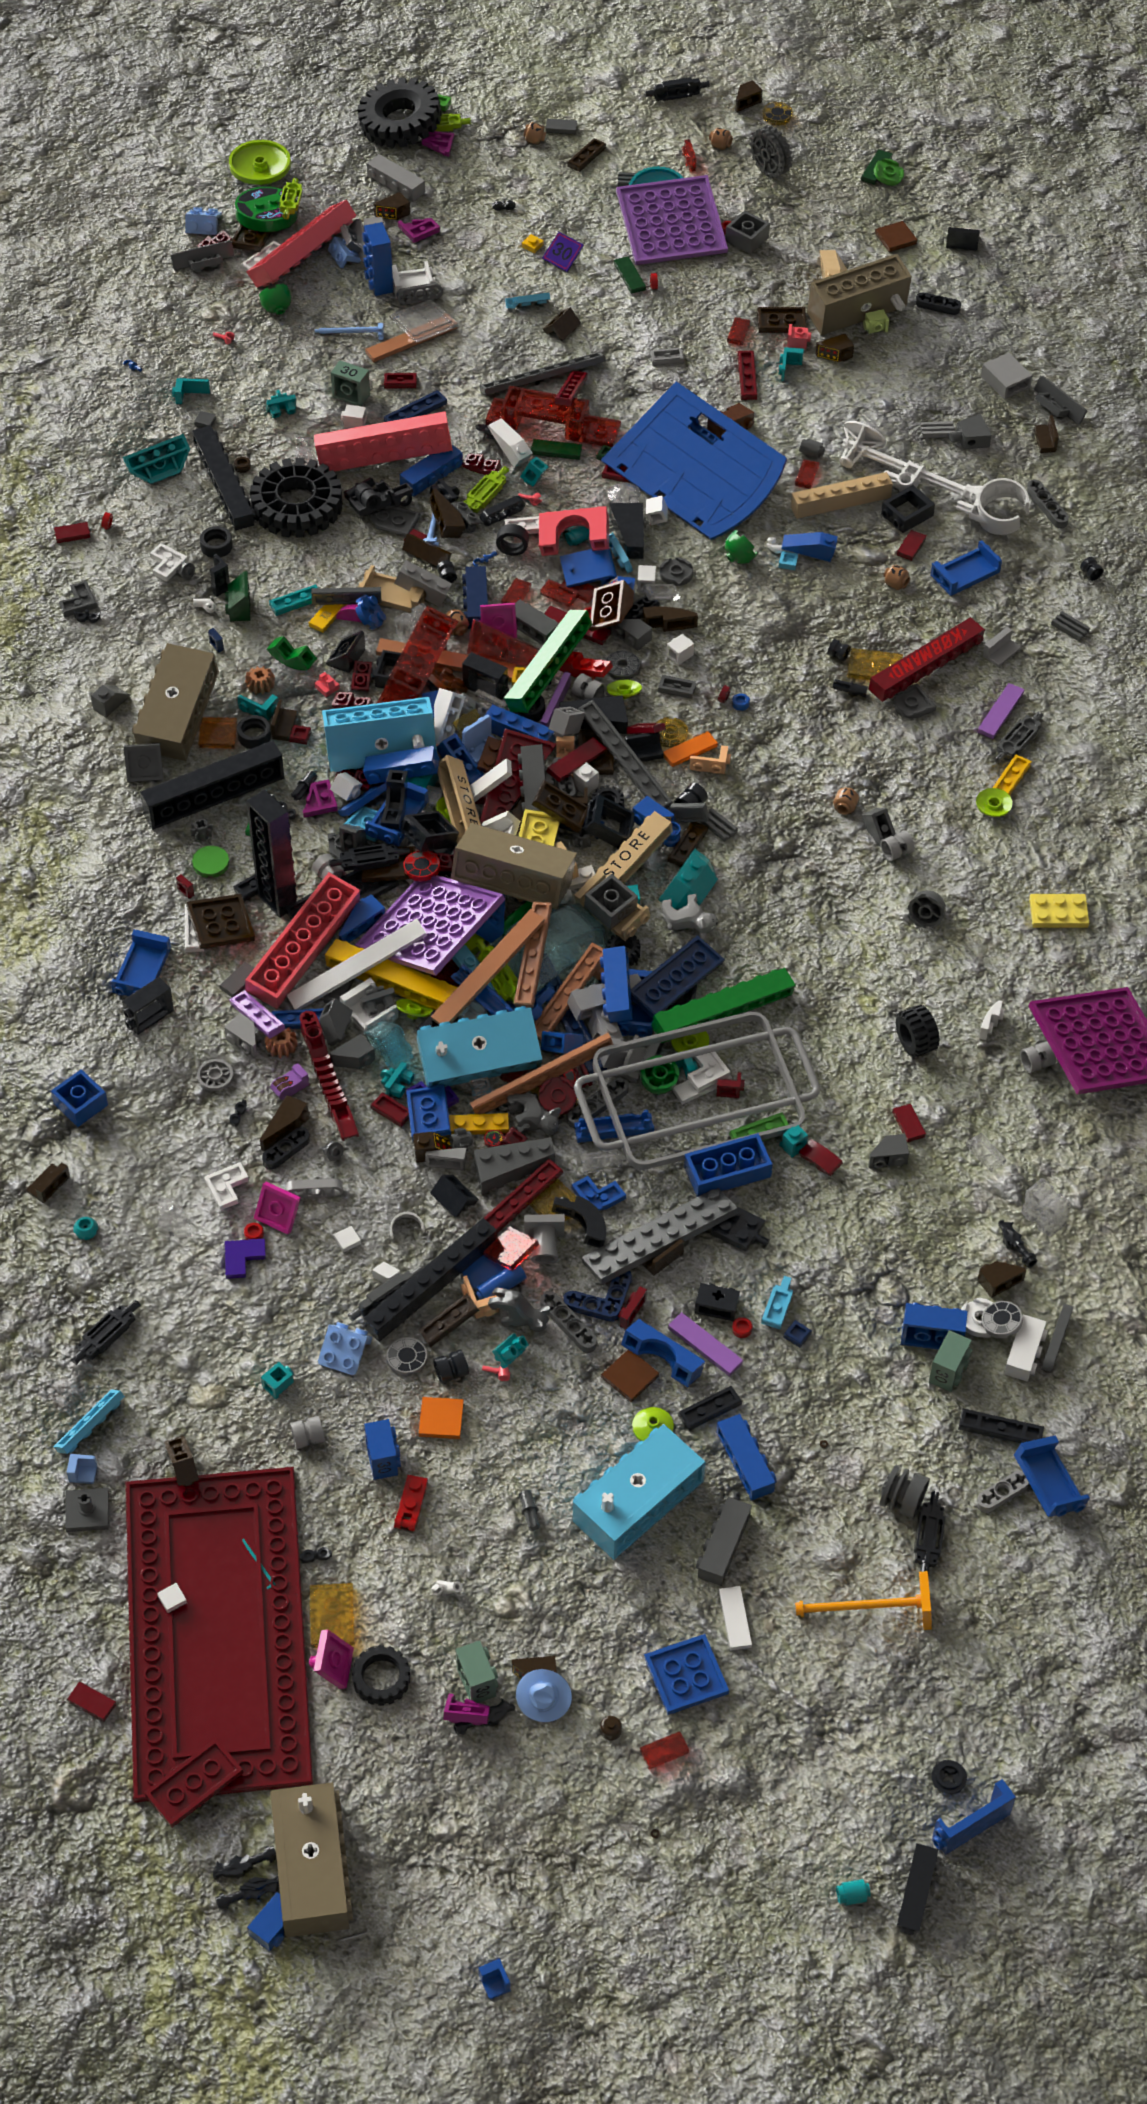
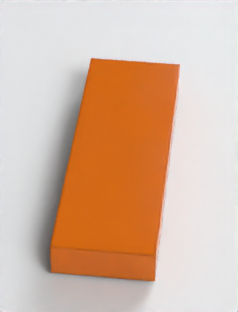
(692, 747)

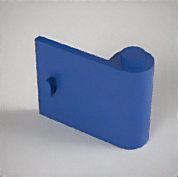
(588, 567)
(487, 1275)

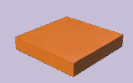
(441, 1417)

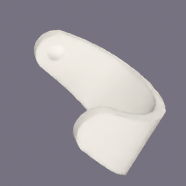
(406, 1215)

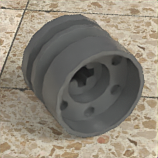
(904, 1491)

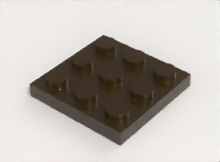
(220, 921)

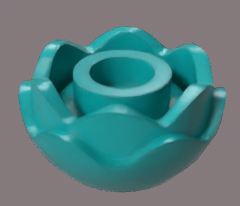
(85, 1233)

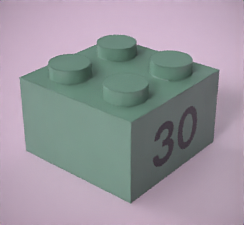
(350, 383)
(951, 1361)
(475, 1672)

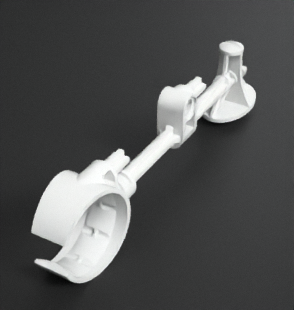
(913, 473)

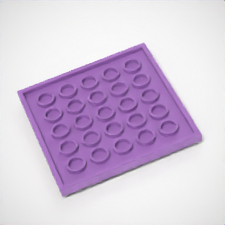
(671, 220)
(446, 911)

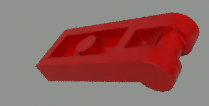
(411, 1502)

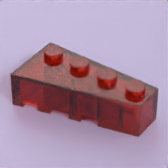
(499, 645)

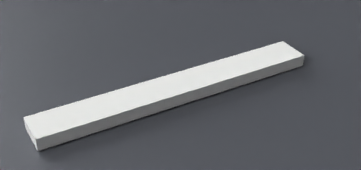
(356, 965)

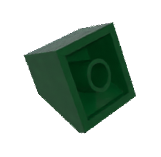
(238, 599)

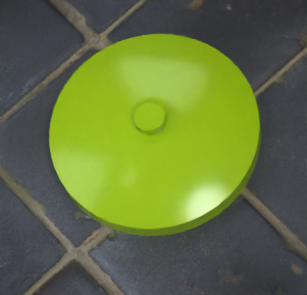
(259, 162)

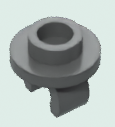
(187, 570)
(333, 1151)

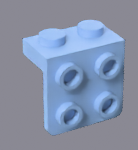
(201, 221)
(475, 736)
(343, 1348)

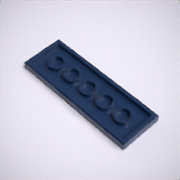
(676, 976)

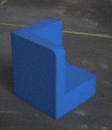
(494, 1979)

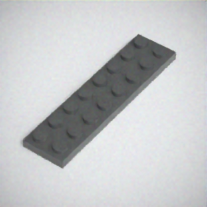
(659, 1235)

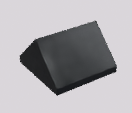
(962, 238)
(347, 652)

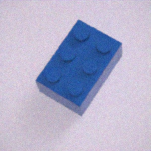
(929, 1325)

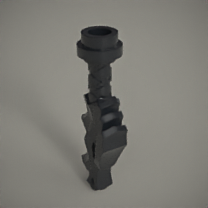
(1014, 1241)
(497, 1713)
(240, 1865)
(252, 1889)

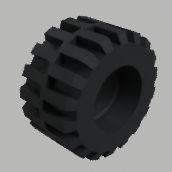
(917, 1030)

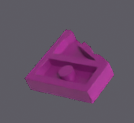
(440, 142)
(419, 229)
(320, 799)
(465, 1712)

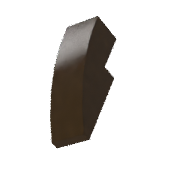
(669, 618)

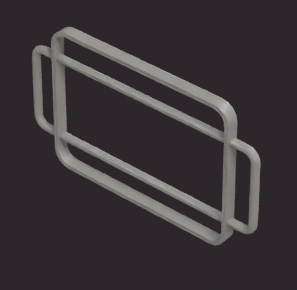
(768, 1033)

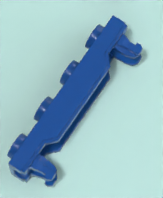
(487, 997)
(630, 1123)

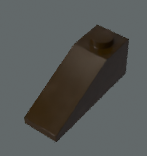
(446, 516)
(288, 1117)
(181, 1461)

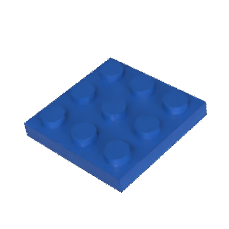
(686, 1674)

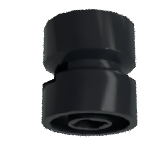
(692, 794)
(452, 1366)

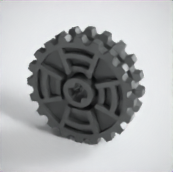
(771, 151)

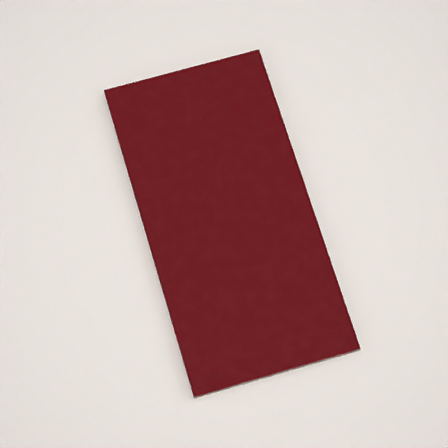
(235, 1651)

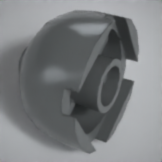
(927, 909)

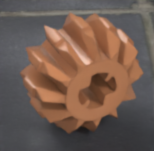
(260, 680)
(282, 1043)

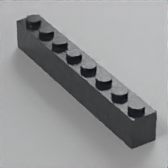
(223, 477)
(430, 1280)

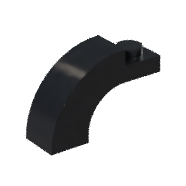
(395, 799)
(586, 1215)

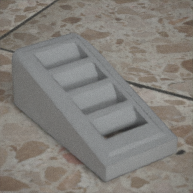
(447, 1158)

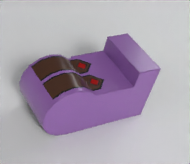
(290, 1082)

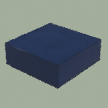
(215, 640)
(797, 1333)

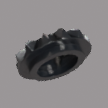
(950, 1768)

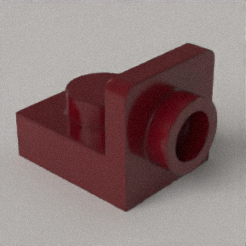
(730, 1088)

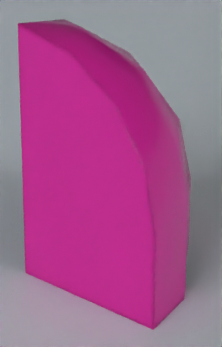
(348, 613)

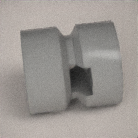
(587, 688)
(898, 845)
(321, 867)
(1034, 1058)
(307, 1432)

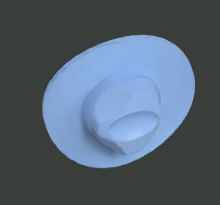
(543, 1695)

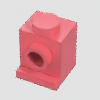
(798, 337)

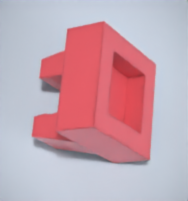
(326, 684)

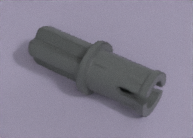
(529, 1509)

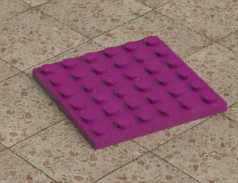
(1096, 1038)

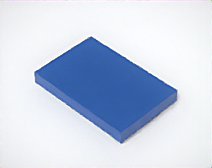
(428, 1110)

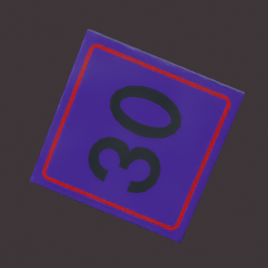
(562, 251)

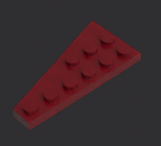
(507, 793)

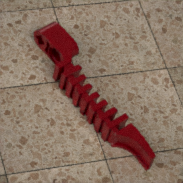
(326, 1075)

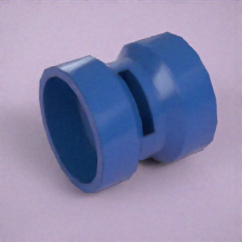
(674, 837)

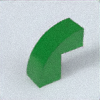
(299, 658)

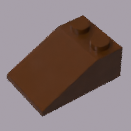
(610, 604)

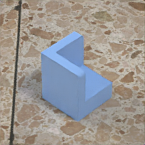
(82, 1468)

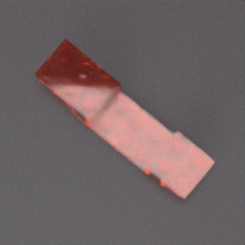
(540, 405)
(419, 656)

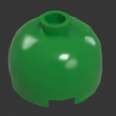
(276, 299)
(739, 549)
(660, 1078)

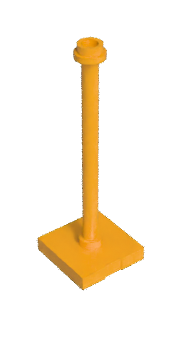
(921, 1601)

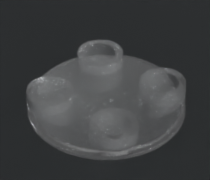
(624, 493)

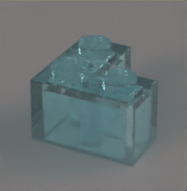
(390, 1042)

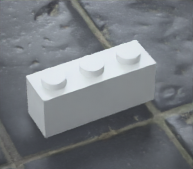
(1026, 1348)

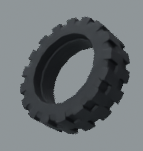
(381, 1696)

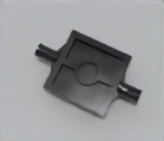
(741, 1230)

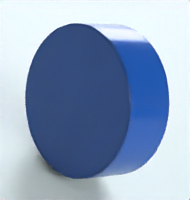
(740, 702)

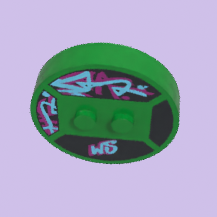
(260, 210)

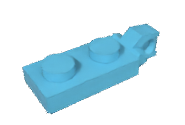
(526, 300)
(617, 550)
(778, 1304)

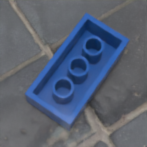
(378, 259)
(728, 1165)

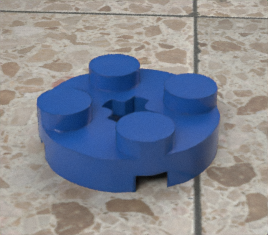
(370, 611)

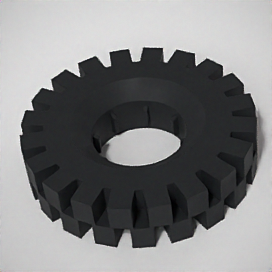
(393, 97)
(288, 517)

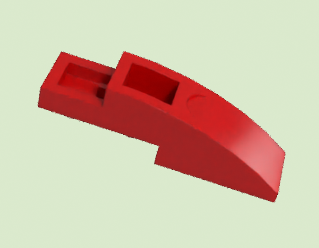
(578, 664)

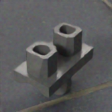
(376, 996)

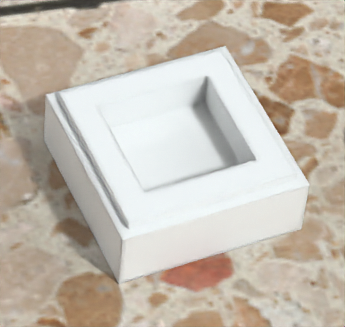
(347, 1239)
(172, 1597)

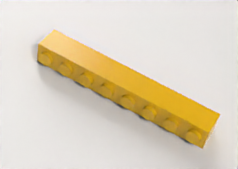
(404, 980)

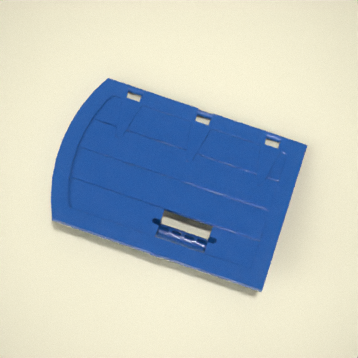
(694, 468)

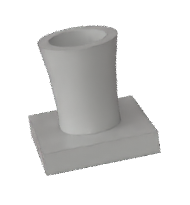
(545, 1229)

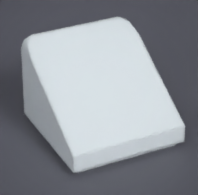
(384, 1272)

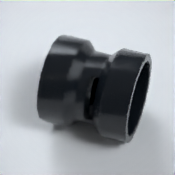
(1092, 569)
(446, 571)
(839, 650)

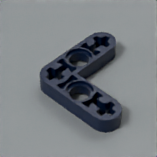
(603, 1305)

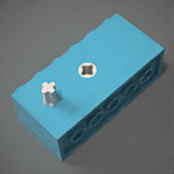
(376, 730)
(505, 1043)
(638, 1491)

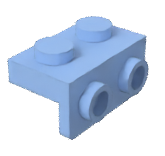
(341, 253)

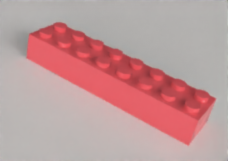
(301, 244)
(384, 442)
(302, 940)

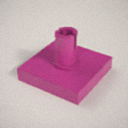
(500, 616)
(277, 1207)
(333, 1659)

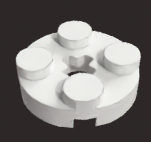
(976, 1308)

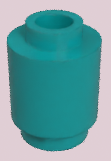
(577, 535)
(853, 1892)

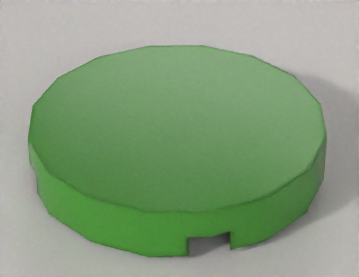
(888, 172)
(210, 861)

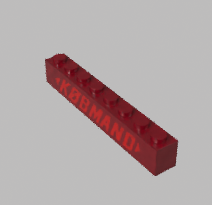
(926, 659)

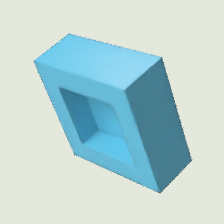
(788, 560)

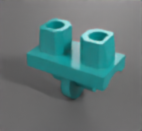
(280, 402)
(393, 1078)
(510, 1349)

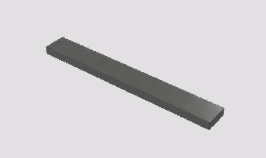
(542, 373)
(624, 754)

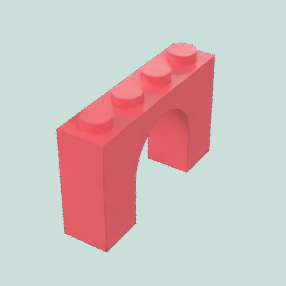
(554, 523)

